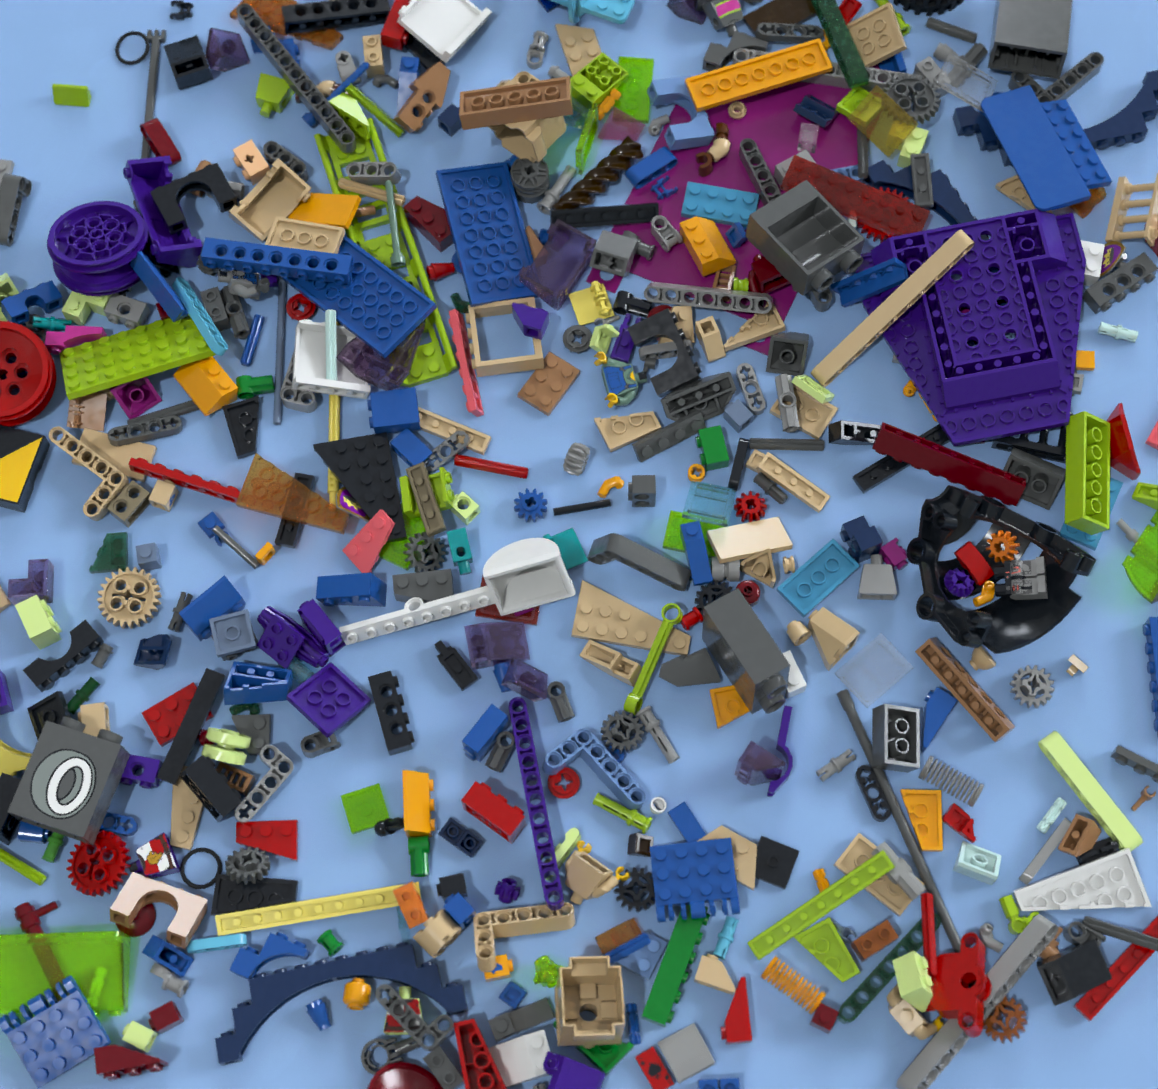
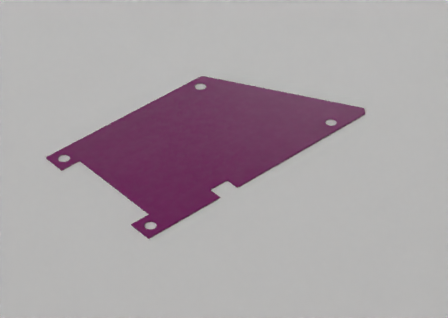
(776, 133)

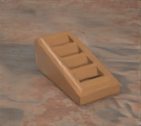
(534, 242)
(731, 269)
(249, 779)

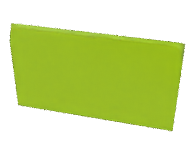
(71, 95)

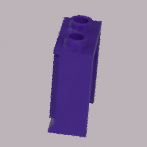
(321, 626)

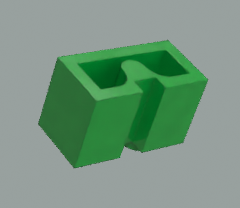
(713, 448)

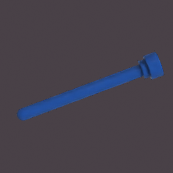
(310, 119)

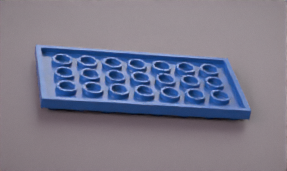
(486, 231)
(376, 304)

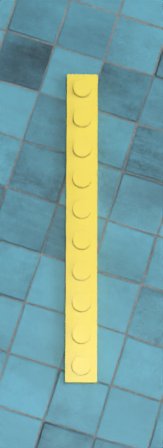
(307, 910)

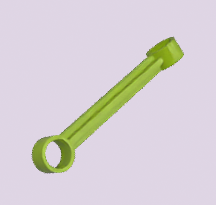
(635, 698)

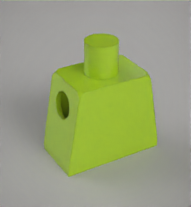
(272, 94)

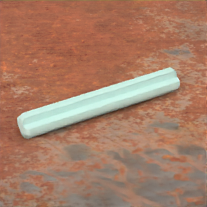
(331, 344)

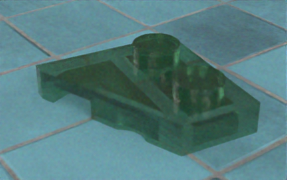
(112, 554)

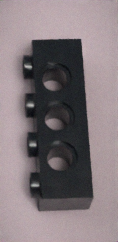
(379, 684)

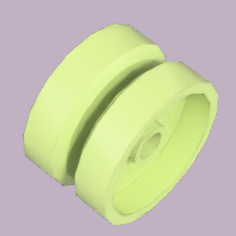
(226, 746)

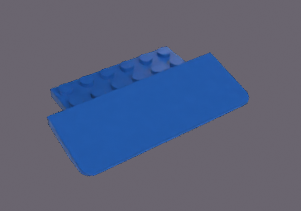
(1045, 148)

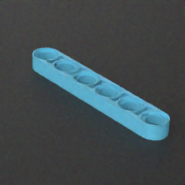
(200, 316)

